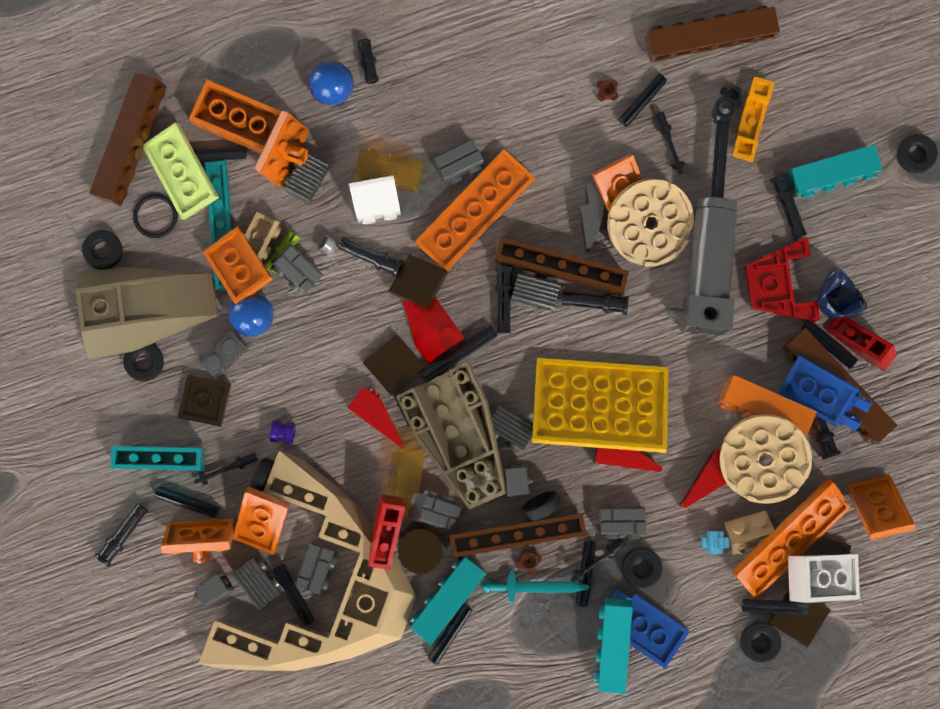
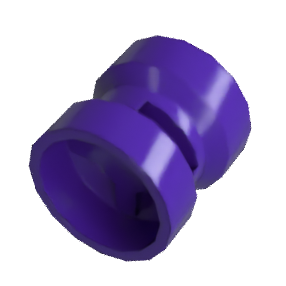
(282, 432)

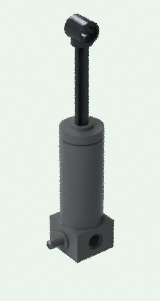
(712, 245)

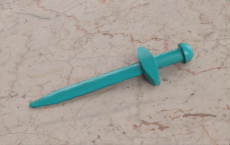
(513, 586)

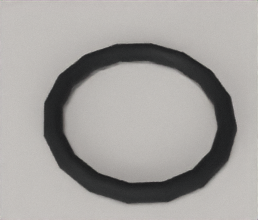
(141, 202)

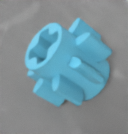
(715, 542)

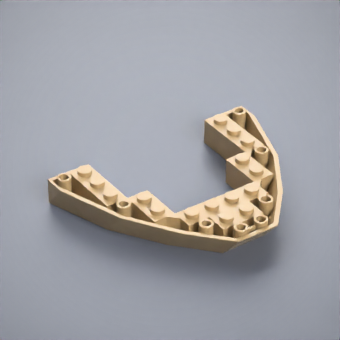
(372, 607)

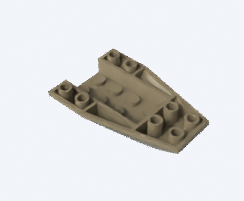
(140, 306)
(457, 433)

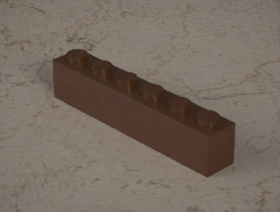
(712, 34)
(128, 139)
(561, 266)
(875, 421)
(517, 535)

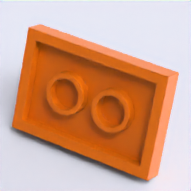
(283, 149)
(615, 178)
(237, 265)
(880, 507)
(261, 520)
(198, 537)

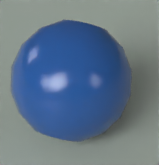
(331, 83)
(251, 315)

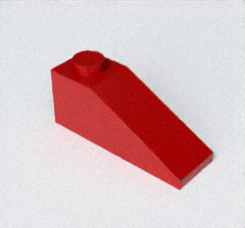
(863, 342)
(373, 411)
(625, 458)
(707, 481)
(385, 531)

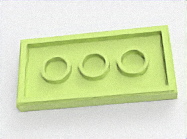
(180, 171)

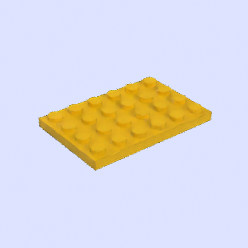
(600, 405)

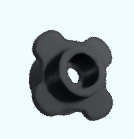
(732, 91)

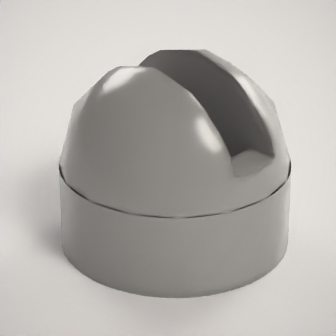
(326, 245)

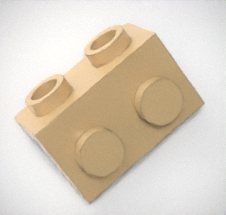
(261, 233)
(748, 532)

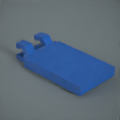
(824, 392)
(652, 630)

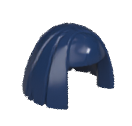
(839, 296)

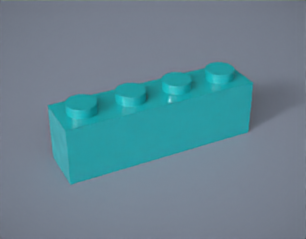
(835, 171)
(158, 458)
(448, 600)
(614, 645)

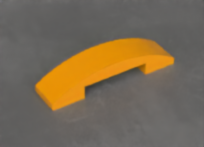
(752, 119)

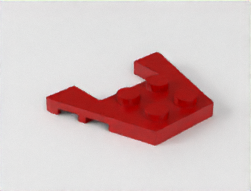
(771, 284)

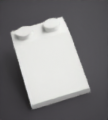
(375, 199)
(823, 577)

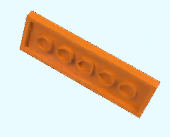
(475, 210)
(791, 538)

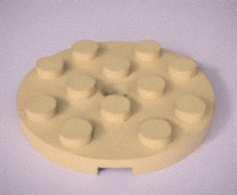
(629, 216)
(768, 435)

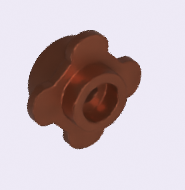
(603, 85)
(522, 562)

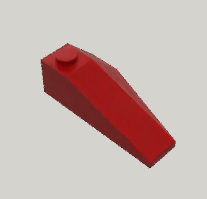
(432, 330)

